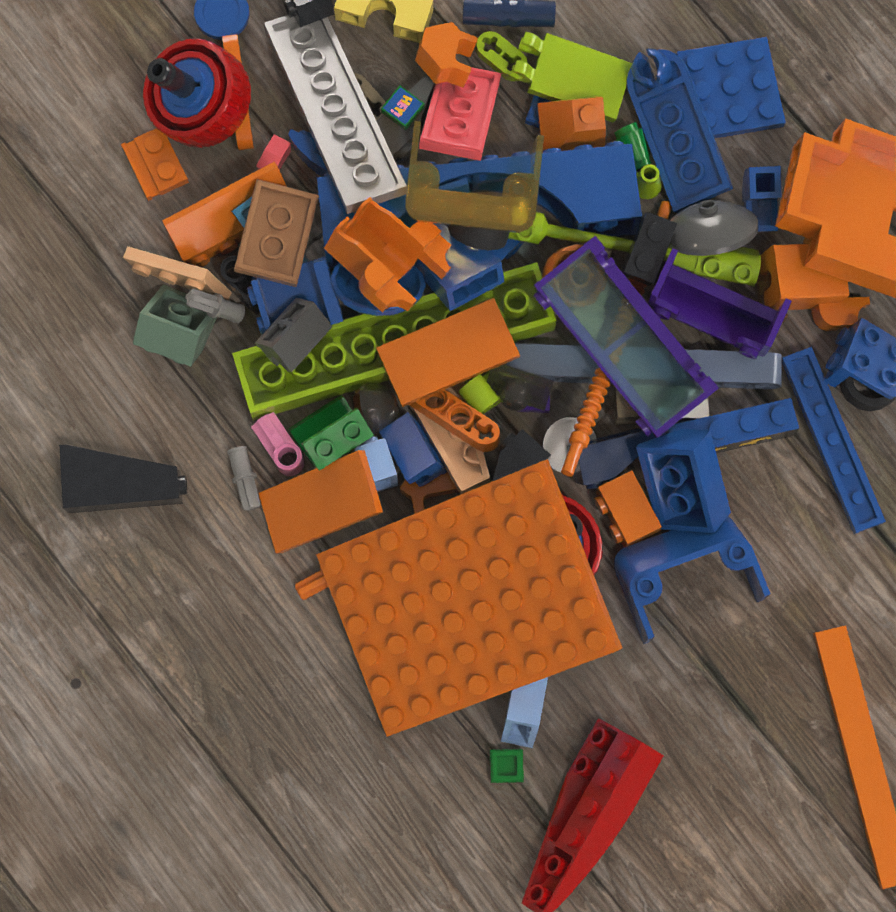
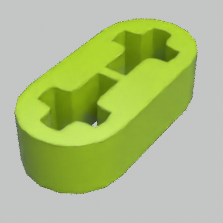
(505, 50)

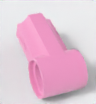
(277, 443)

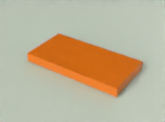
(448, 352)
(320, 502)

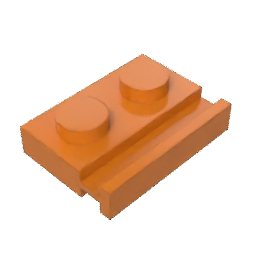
(155, 163)

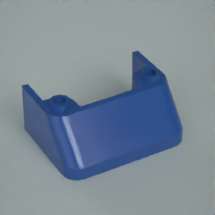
(639, 565)

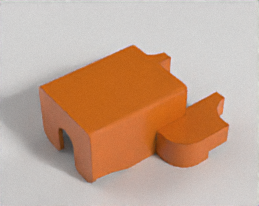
(383, 249)
(808, 288)

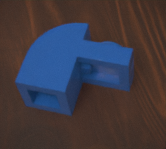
(760, 194)

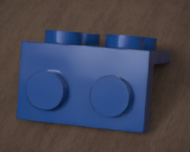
(866, 356)

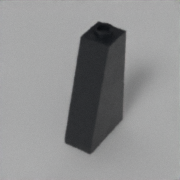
(111, 481)

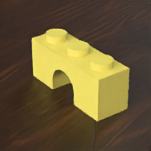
(409, 21)

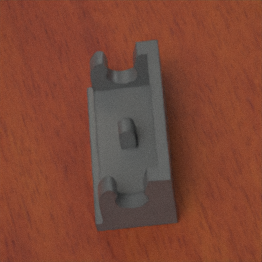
(294, 334)

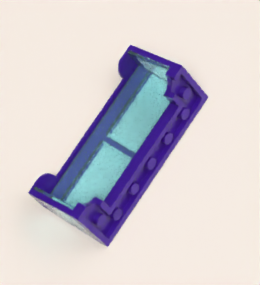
(624, 337)

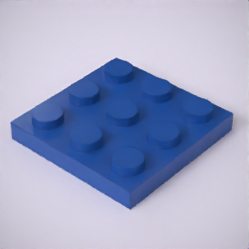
(736, 86)

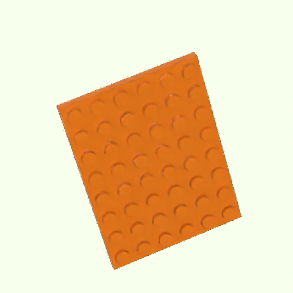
(469, 599)

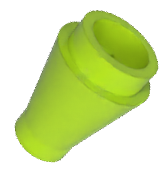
(649, 187)

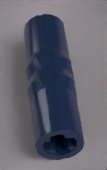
(509, 13)

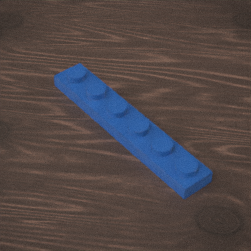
(833, 440)

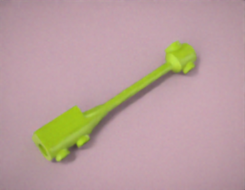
(735, 266)

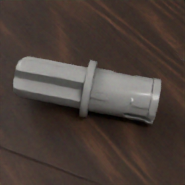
(215, 305)
(244, 478)

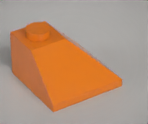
(572, 123)

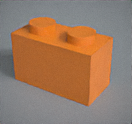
(627, 509)

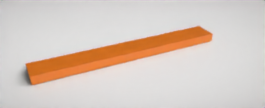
(860, 749)

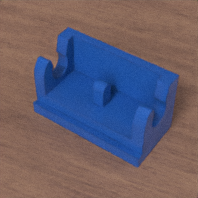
(412, 450)

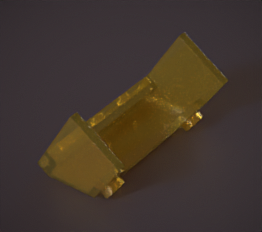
(508, 213)

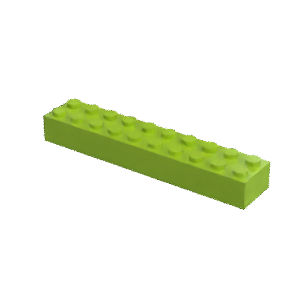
(349, 353)

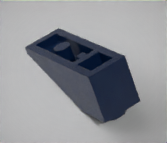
(608, 457)

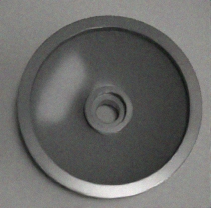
(713, 228)

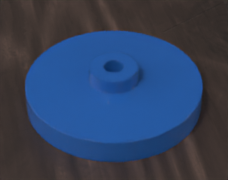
(221, 17)

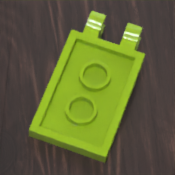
(572, 72)

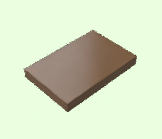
(276, 233)

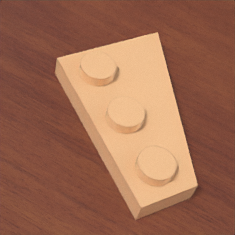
(175, 272)

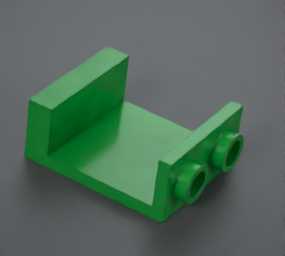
(330, 432)

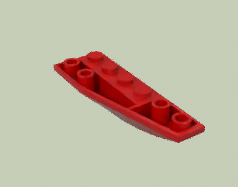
(589, 812)

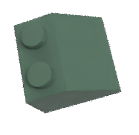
(172, 327)

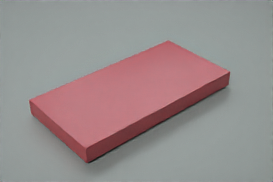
(461, 116)

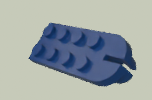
(676, 129)

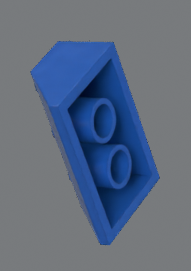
(684, 481)

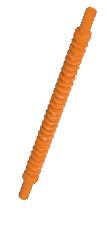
(579, 438)

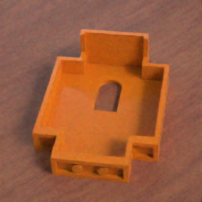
(844, 203)

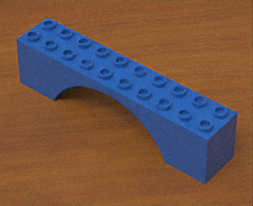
(579, 187)

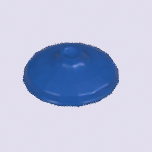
(347, 290)

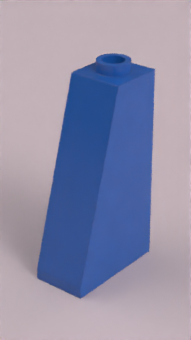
(470, 275)

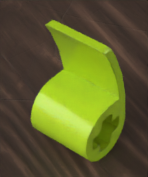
(480, 394)

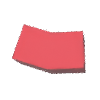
(276, 150)

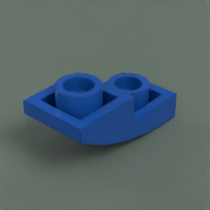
(306, 149)

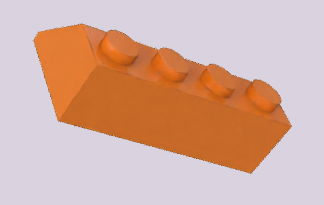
(210, 224)

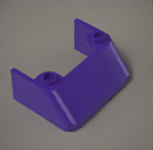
(716, 310)

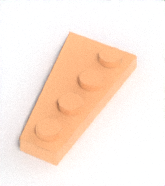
(462, 461)

